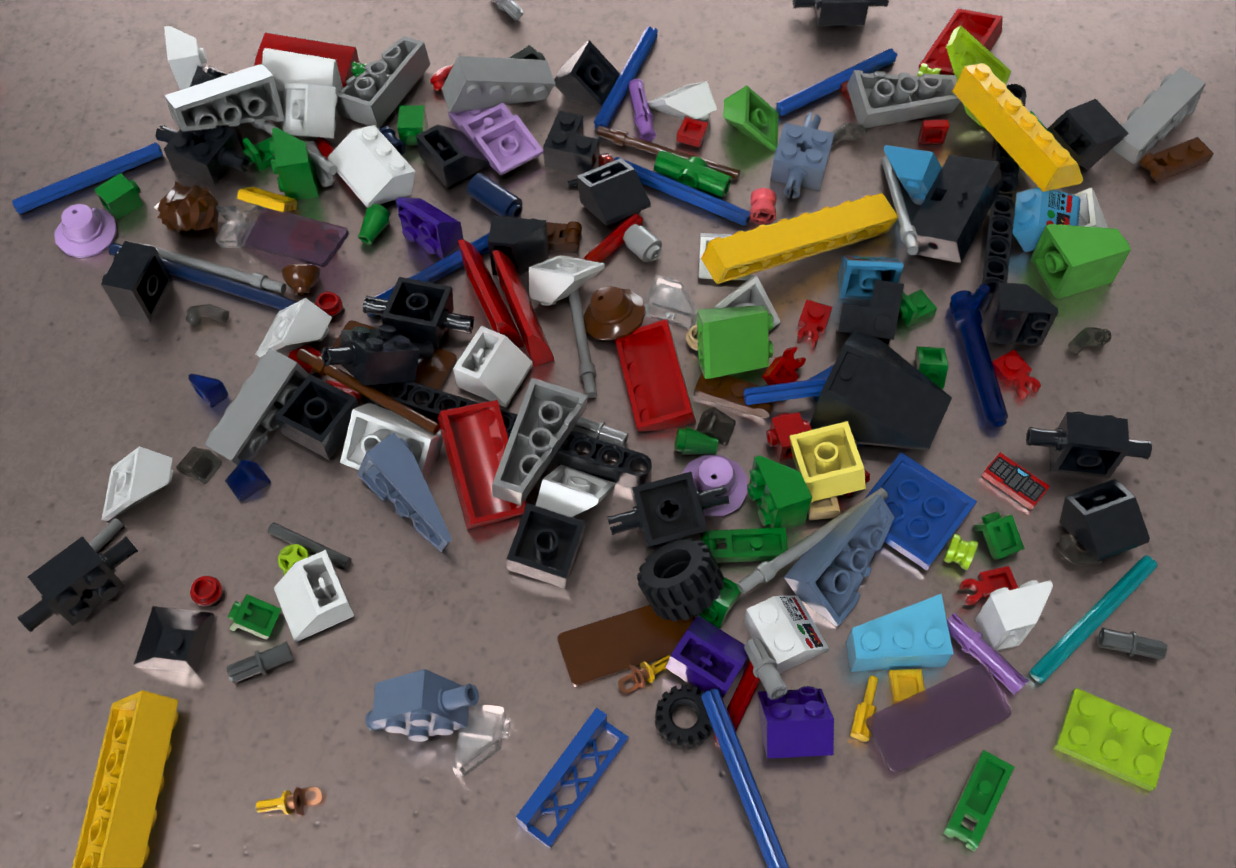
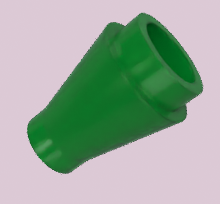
(374, 221)
(694, 442)

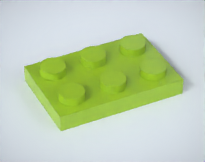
(1113, 739)

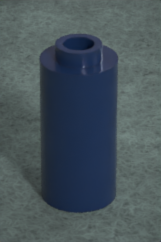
(494, 196)

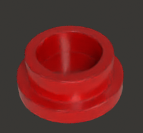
(329, 303)
(206, 590)

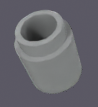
(642, 243)

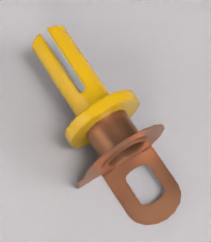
(646, 672)
(288, 802)

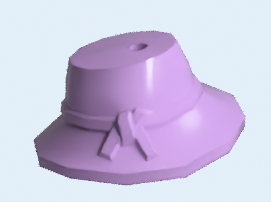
(85, 231)
(727, 473)

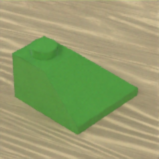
(752, 117)

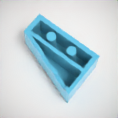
(902, 639)

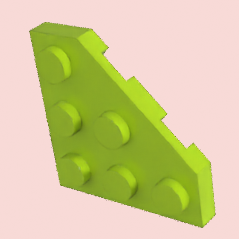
(966, 51)

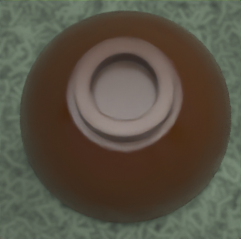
(301, 277)

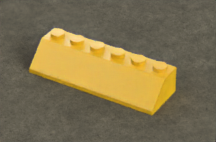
(1016, 129)
(127, 782)

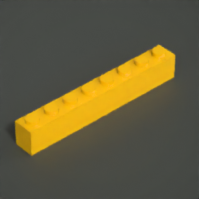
(798, 237)

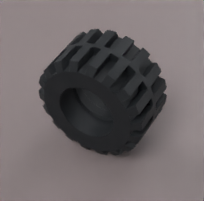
(680, 579)

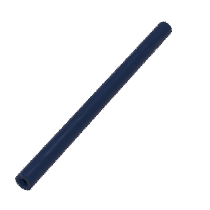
(220, 283)

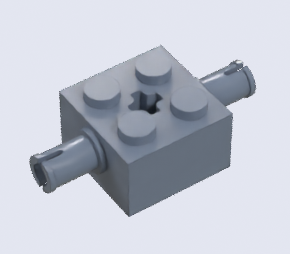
(802, 156)
(421, 705)

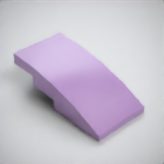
(498, 136)

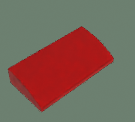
(982, 26)
(342, 54)
(488, 293)
(522, 310)
(655, 378)
(474, 447)

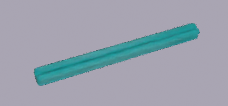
(1092, 619)

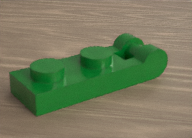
(746, 544)
(979, 799)

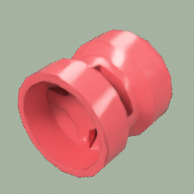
(763, 206)

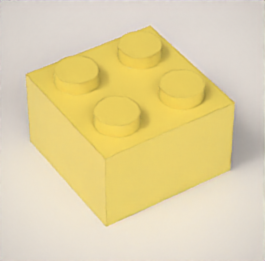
(828, 461)

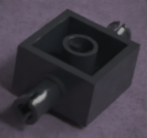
(840, 11)
(203, 152)
(419, 311)
(378, 355)
(1088, 444)
(678, 492)
(76, 582)

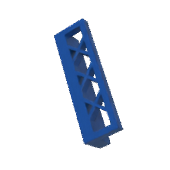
(562, 770)

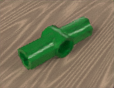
(693, 173)

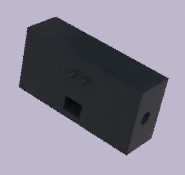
(956, 207)

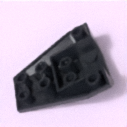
(880, 397)

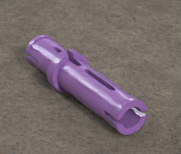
(643, 116)
(985, 654)

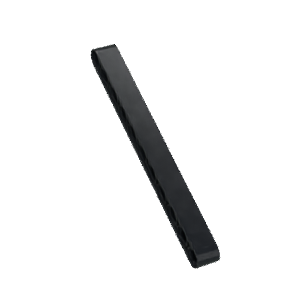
(1000, 219)
(598, 451)

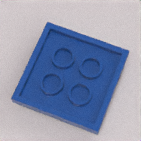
(924, 510)

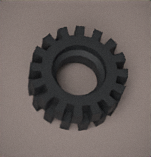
(675, 734)

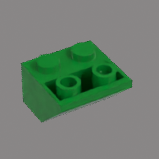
(293, 166)
(779, 494)

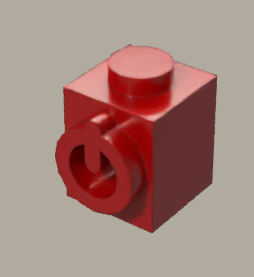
(781, 428)

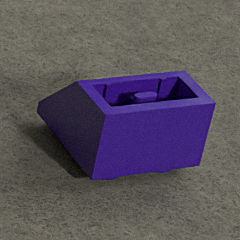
(428, 226)
(707, 657)
(796, 724)

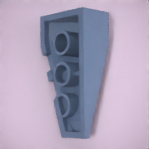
(395, 475)
(836, 565)

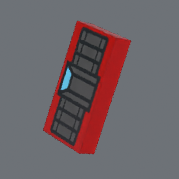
(1015, 481)

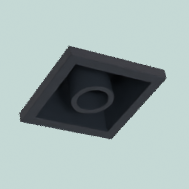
(587, 77)
(174, 640)

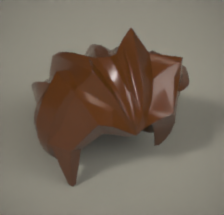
(188, 209)

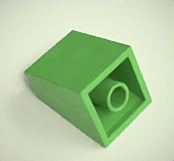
(1079, 257)
(733, 340)

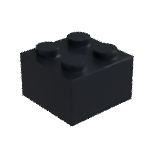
(136, 281)
(317, 416)
(545, 545)

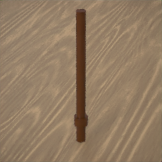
(623, 138)
(368, 391)

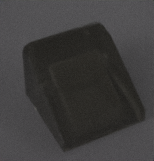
(716, 424)
(199, 464)

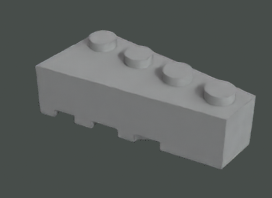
(490, 81)
(384, 83)
(899, 98)
(228, 100)
(1159, 113)
(253, 411)
(538, 433)

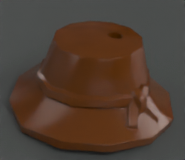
(613, 313)

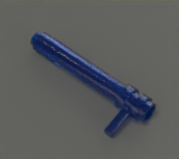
(968, 321)

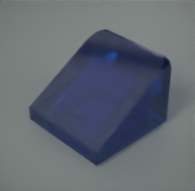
(209, 389)
(247, 479)

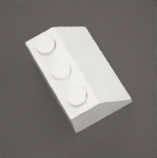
(300, 68)
(372, 167)
(372, 424)

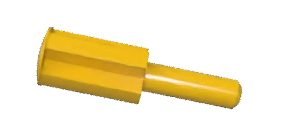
(863, 711)

